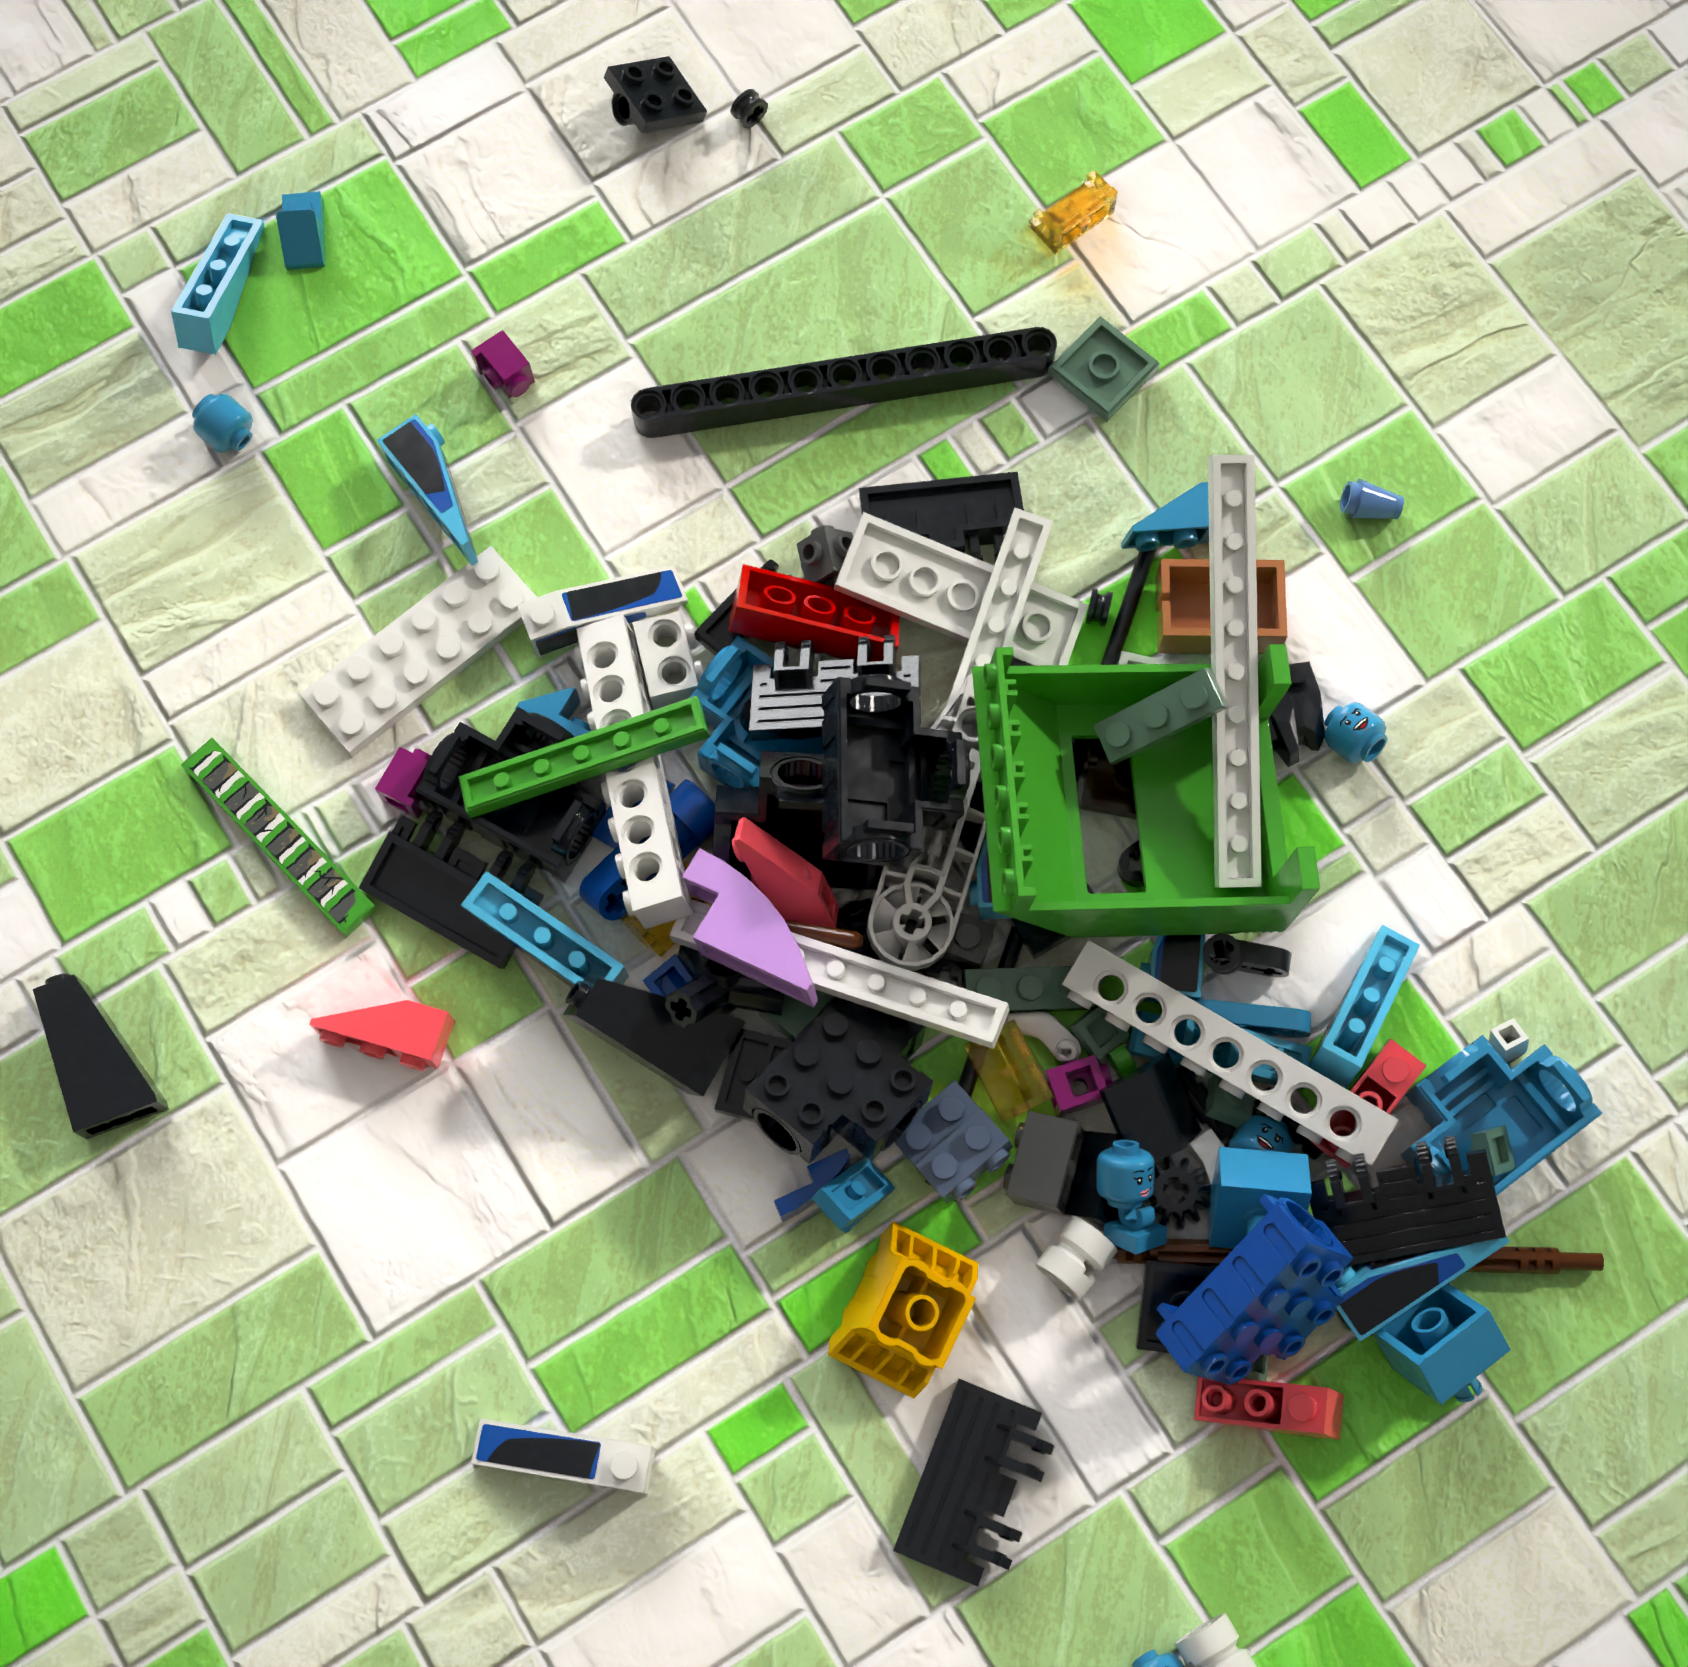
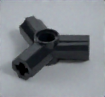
(717, 991)

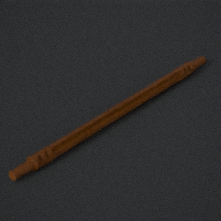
(1505, 1260)

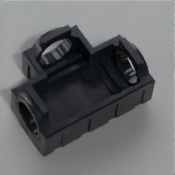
(885, 772)
(790, 811)
(543, 829)
(842, 1078)

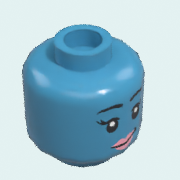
(1125, 1174)

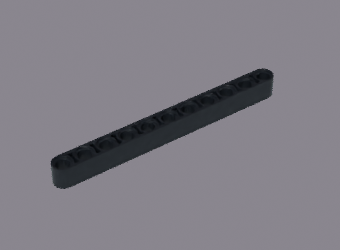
(829, 395)

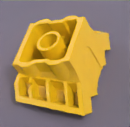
(906, 1310)

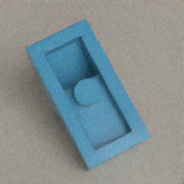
(302, 230)
(559, 708)
(853, 1194)

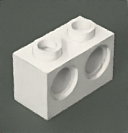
(663, 661)

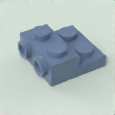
(953, 1143)

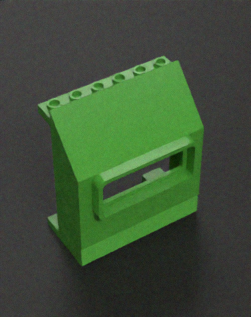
(1034, 816)

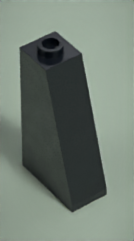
(644, 1031)
(93, 1062)

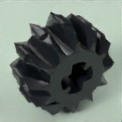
(1188, 1202)

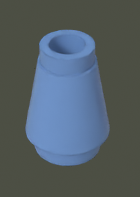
(1369, 501)

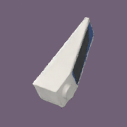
(556, 615)
(564, 1455)

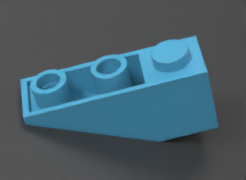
(1177, 523)

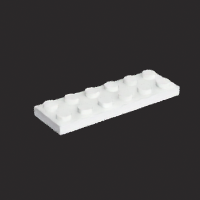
(946, 589)
(419, 652)

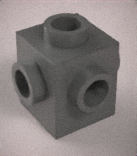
(824, 554)

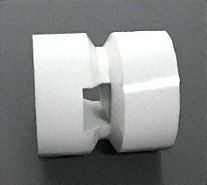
(1076, 1257)
(1214, 1645)

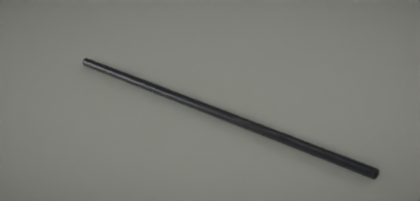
(1080, 750)

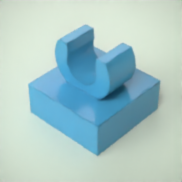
(1136, 1230)

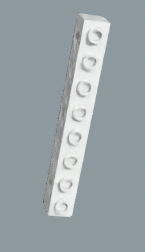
(665, 895)
(1371, 1123)

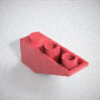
(784, 877)
(398, 1029)
(1380, 1084)
(1271, 1407)

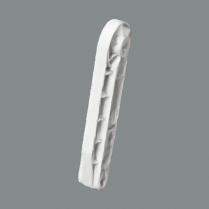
(899, 901)

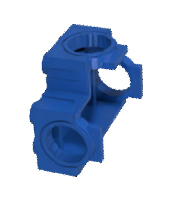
(1259, 1296)

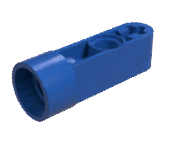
(694, 824)

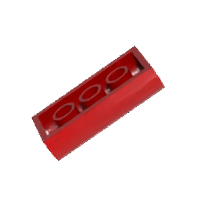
(796, 609)

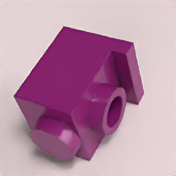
(503, 365)
(402, 779)
(1084, 1070)

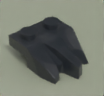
(1298, 716)

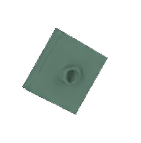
(1103, 368)

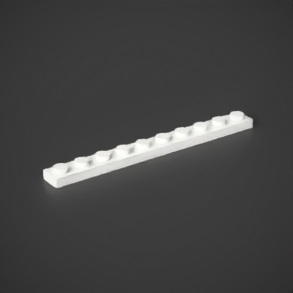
(997, 616)
(1235, 670)

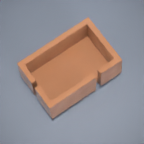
(1185, 605)

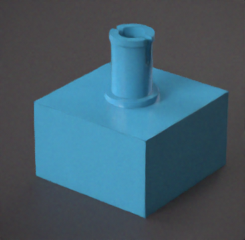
(1240, 1182)
(1443, 1344)

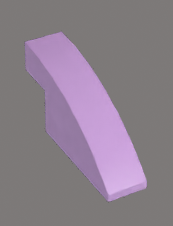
(746, 929)

